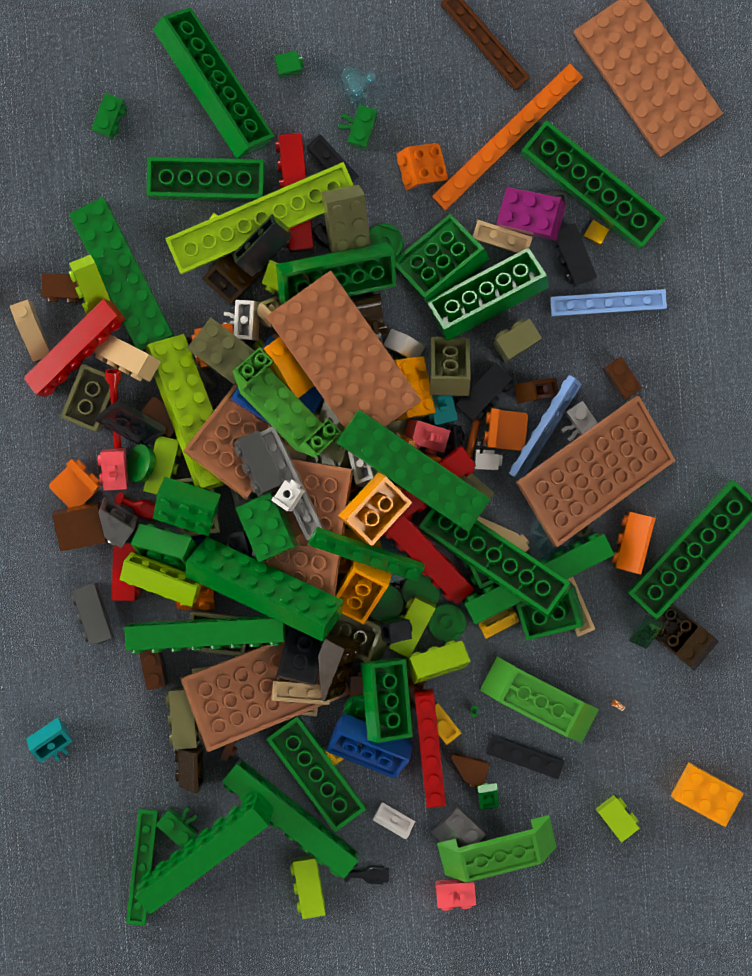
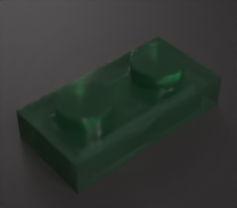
(646, 631)

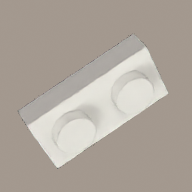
(393, 820)

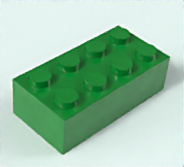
(386, 700)

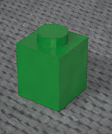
(289, 64)

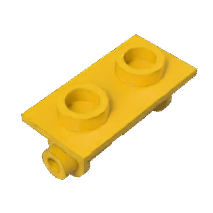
(498, 622)

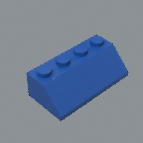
(381, 757)

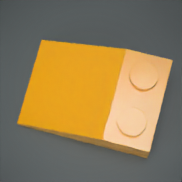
(287, 368)

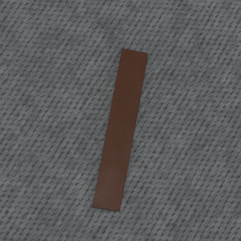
(486, 42)

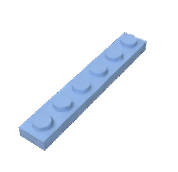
(608, 302)
(545, 428)

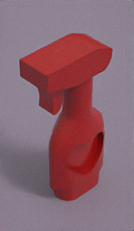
(142, 508)

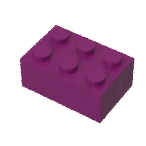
(531, 213)

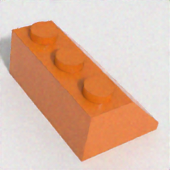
(633, 542)

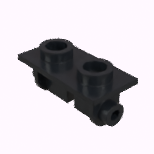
(455, 439)

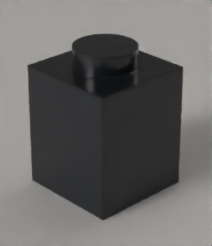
(396, 630)

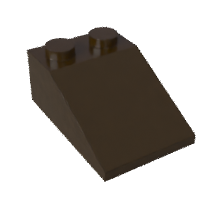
(190, 768)

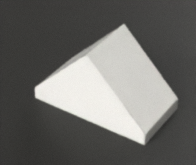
(403, 344)

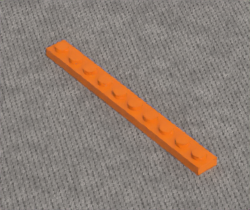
(507, 137)

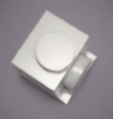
(487, 460)
(295, 495)

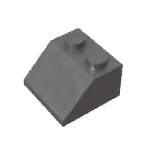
(116, 522)
(460, 826)

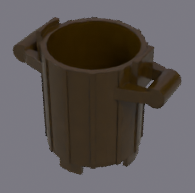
(371, 310)

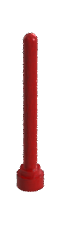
(112, 377)

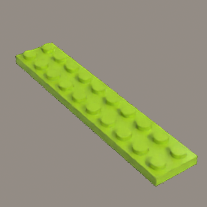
(231, 229)

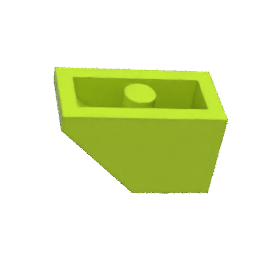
(270, 278)

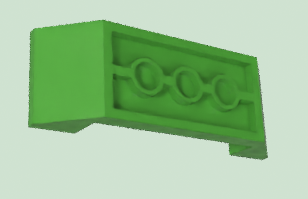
(282, 407)
(539, 700)
(499, 854)

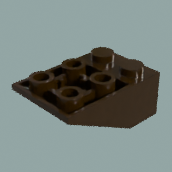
(231, 280)
(685, 637)
(336, 664)

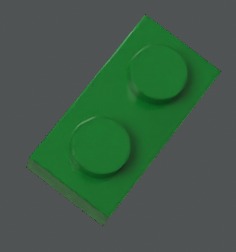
(488, 796)

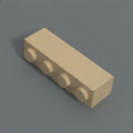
(128, 358)

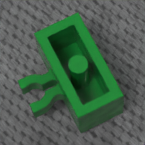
(361, 128)
(177, 826)

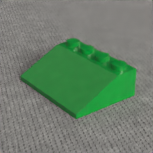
(441, 259)

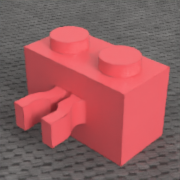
(427, 436)
(114, 469)
(455, 894)

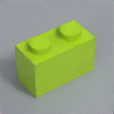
(617, 818)

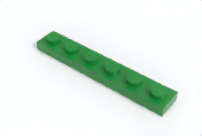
(366, 554)
(142, 862)

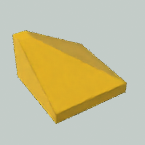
(596, 232)

